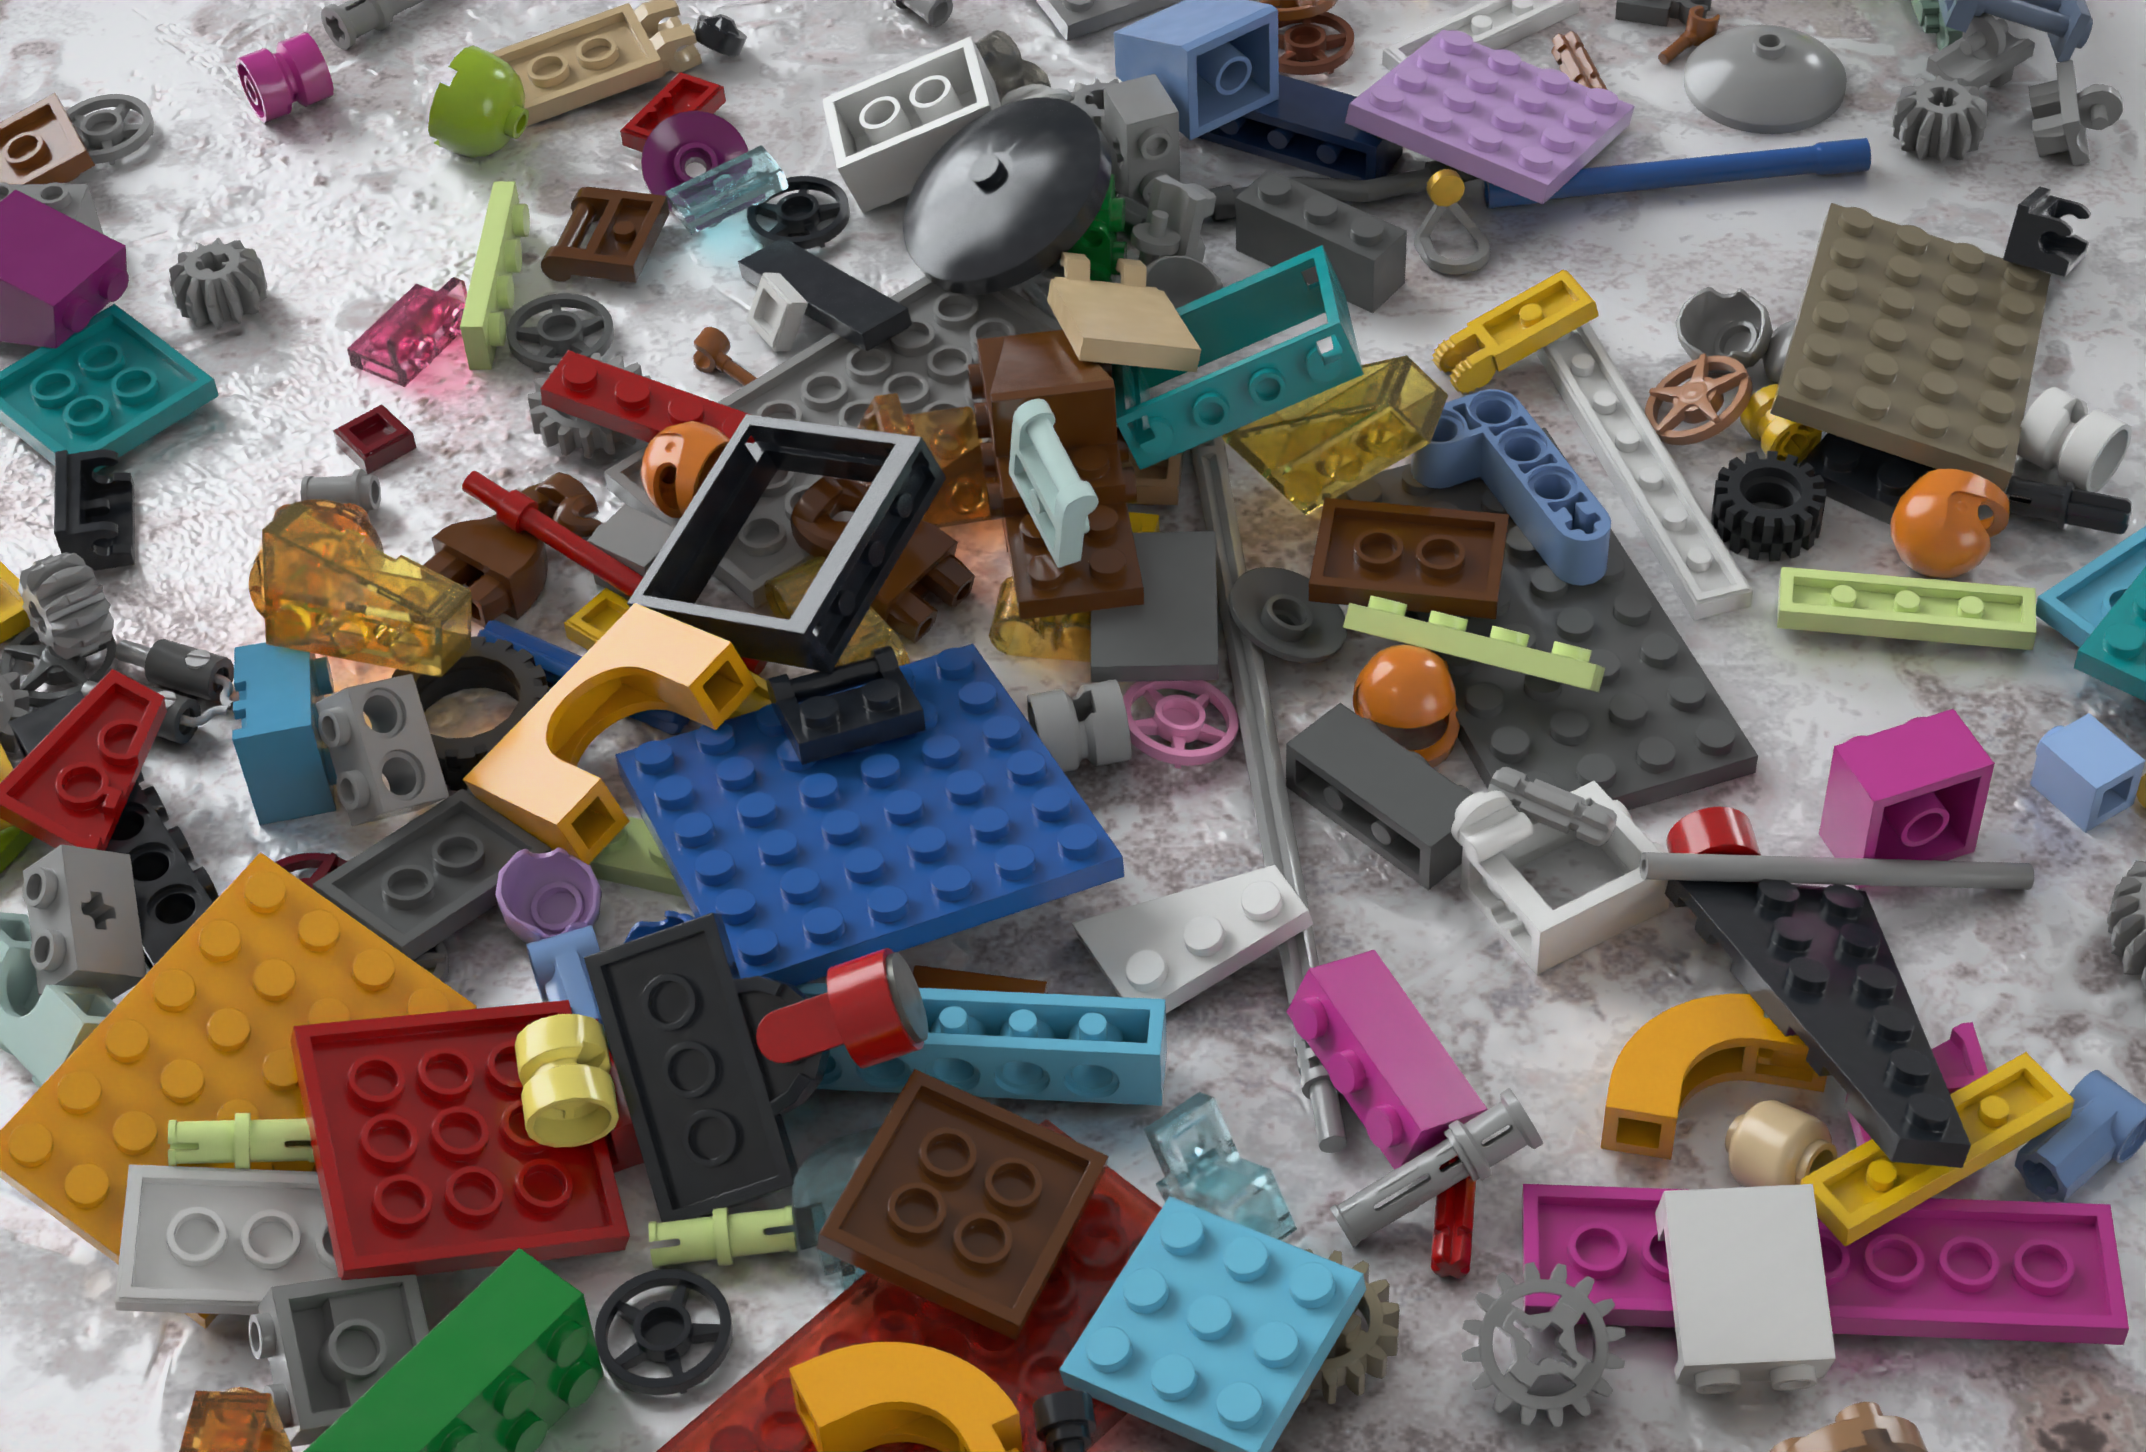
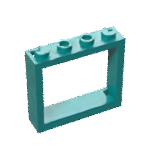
(1251, 386)

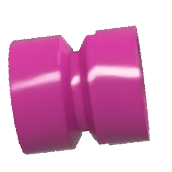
(284, 77)

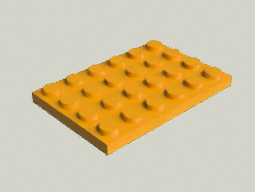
(203, 1043)

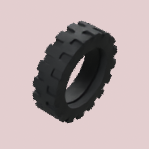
(482, 666)

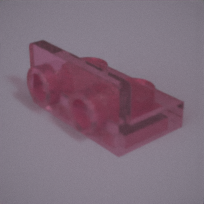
(411, 333)

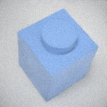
(2086, 772)

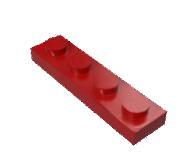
(629, 400)

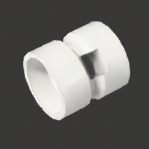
(2079, 443)

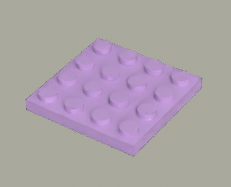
(1491, 115)

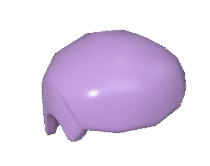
(547, 894)

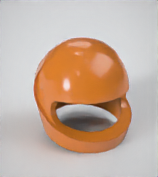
(679, 463)
(1940, 526)
(1407, 690)

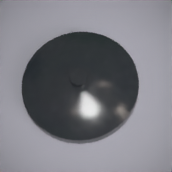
(1007, 196)

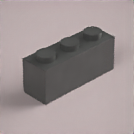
(1286, 218)
(1378, 793)

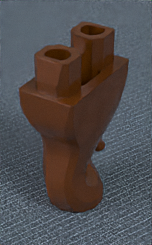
(506, 566)
(923, 567)

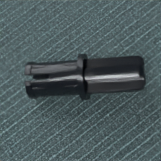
(2069, 506)

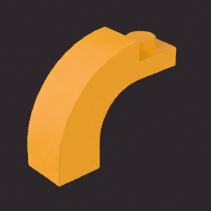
(1686, 1052)
(902, 1394)

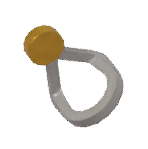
(1445, 191)

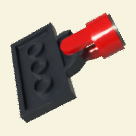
(725, 1056)

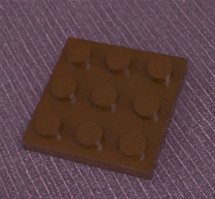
(963, 1204)

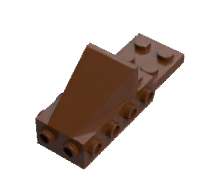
(1084, 409)

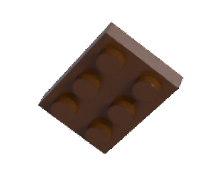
(1410, 556)

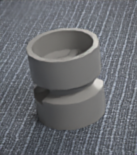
(1082, 726)

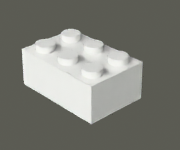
(900, 120)

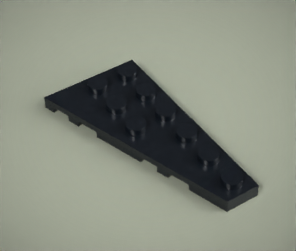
(1830, 978)

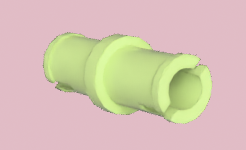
(239, 1141)
(722, 1236)

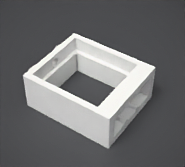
(1553, 936)

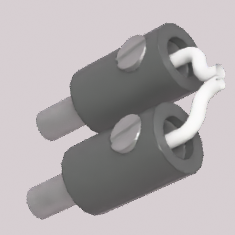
(183, 670)

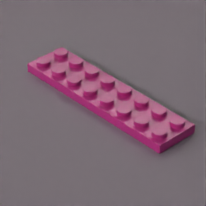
(1925, 1274)

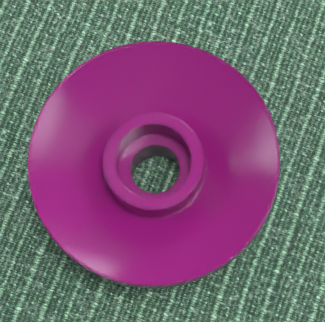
(686, 140)

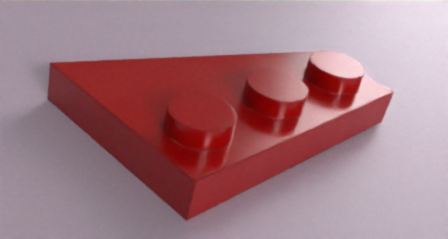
(86, 767)

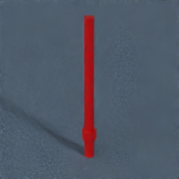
(522, 513)

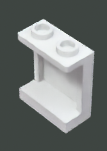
(1747, 1287)

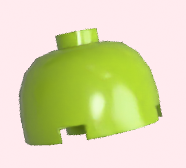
(479, 107)

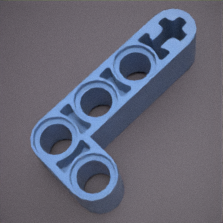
(1502, 443)

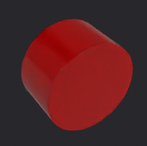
(1713, 832)

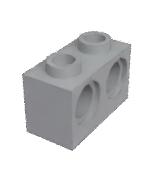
(394, 747)

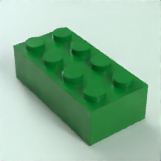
(484, 1375)

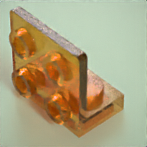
(956, 448)

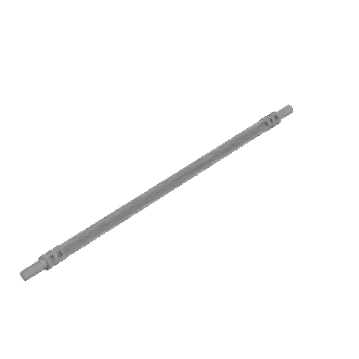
(1264, 769)

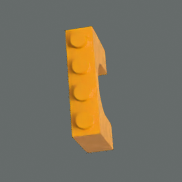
(631, 669)

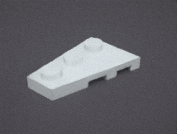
(1193, 937)

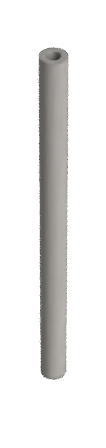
(1836, 871)

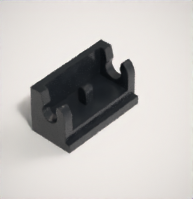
(2041, 237)
(93, 510)

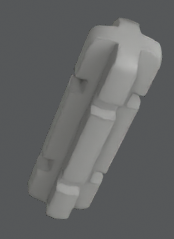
(1555, 806)

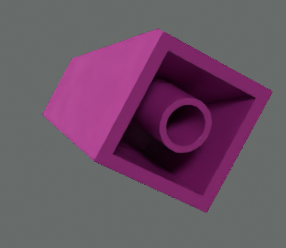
(53, 273)

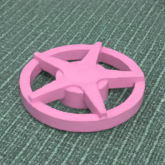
(1181, 722)

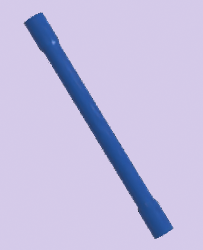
(1819, 159)

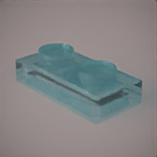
(726, 190)

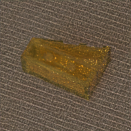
(1343, 433)
(356, 603)

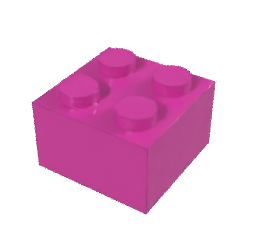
(1907, 792)

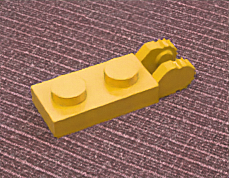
(1514, 331)

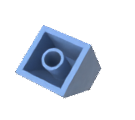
(1209, 57)

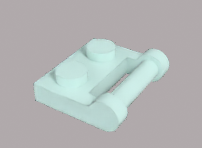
(1049, 482)

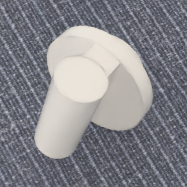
(1489, 825)

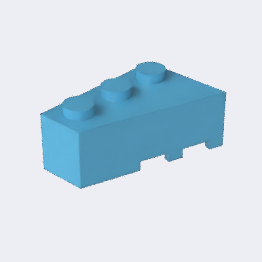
(279, 738)

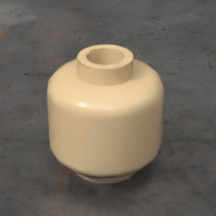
(1777, 1145)

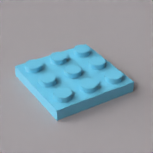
(1213, 1330)

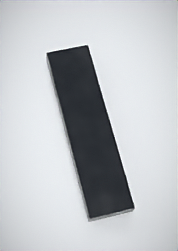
(832, 295)

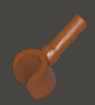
(1696, 32)
(711, 353)

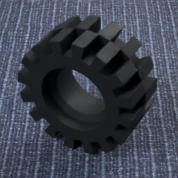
(1774, 483)

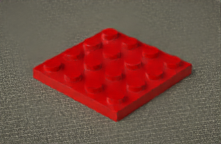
(432, 1151)

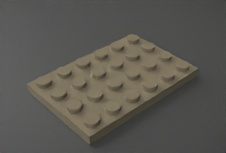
(1914, 345)

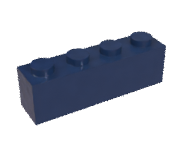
(1310, 133)

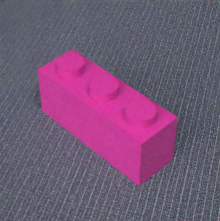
(1382, 1055)

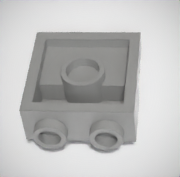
(332, 1344)

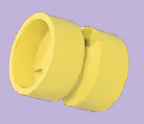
(566, 1080)

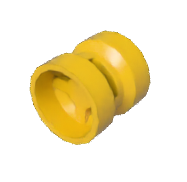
(1777, 432)

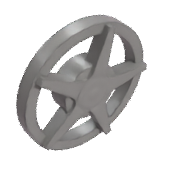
(107, 126)

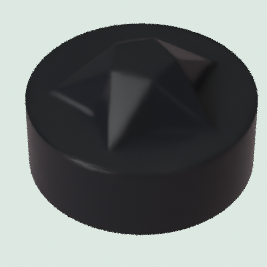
(719, 34)

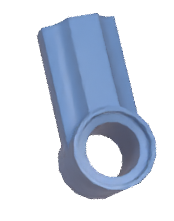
(562, 971)
(2102, 1127)

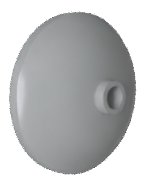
(1765, 79)

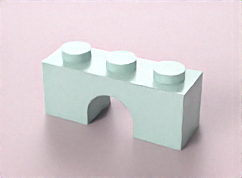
(45, 1026)

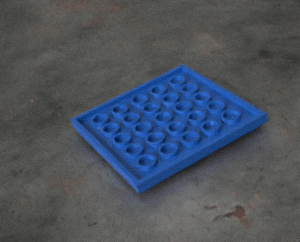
(873, 840)

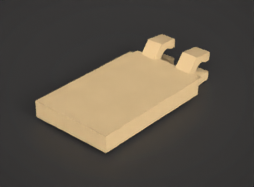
(600, 57)
(1120, 320)

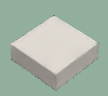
(776, 311)

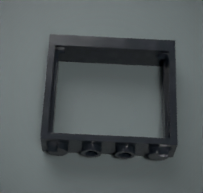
(815, 637)

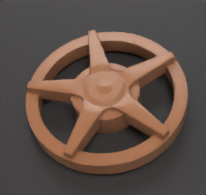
(1699, 399)

